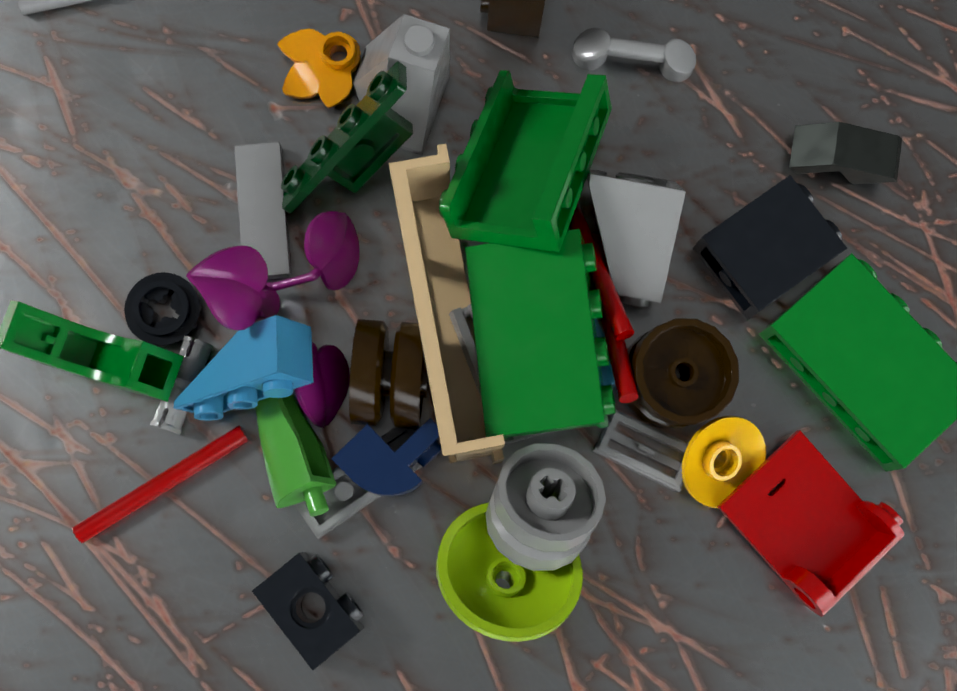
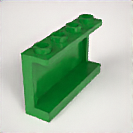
(525, 164)
(538, 338)
(869, 363)

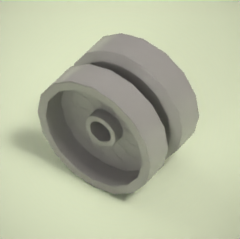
(545, 506)

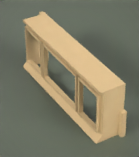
(437, 289)

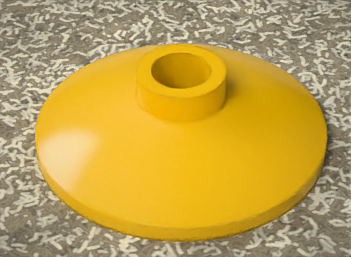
(739, 454)

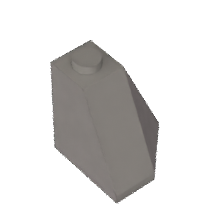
(426, 54)
(637, 231)

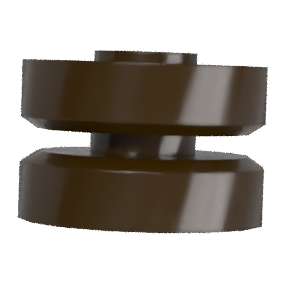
(706, 370)
(384, 373)

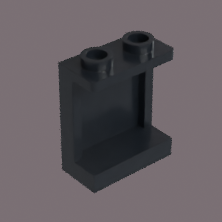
(769, 246)

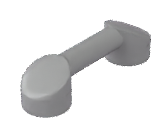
(595, 44)

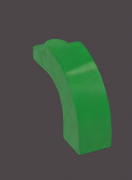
(89, 352)

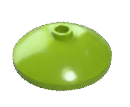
(468, 575)

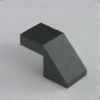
(855, 151)

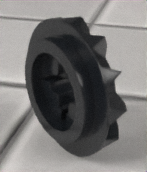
(158, 289)

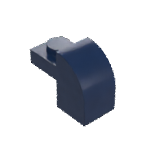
(380, 469)

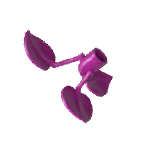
(239, 296)

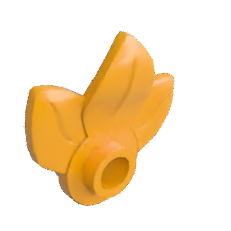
(315, 70)

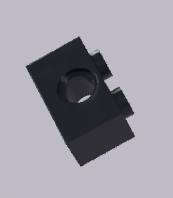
(282, 598)

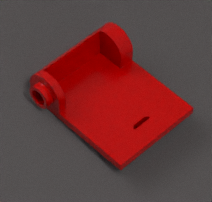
(812, 525)

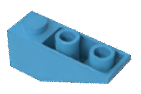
(252, 366)

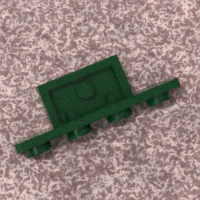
(358, 145)

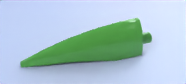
(293, 455)

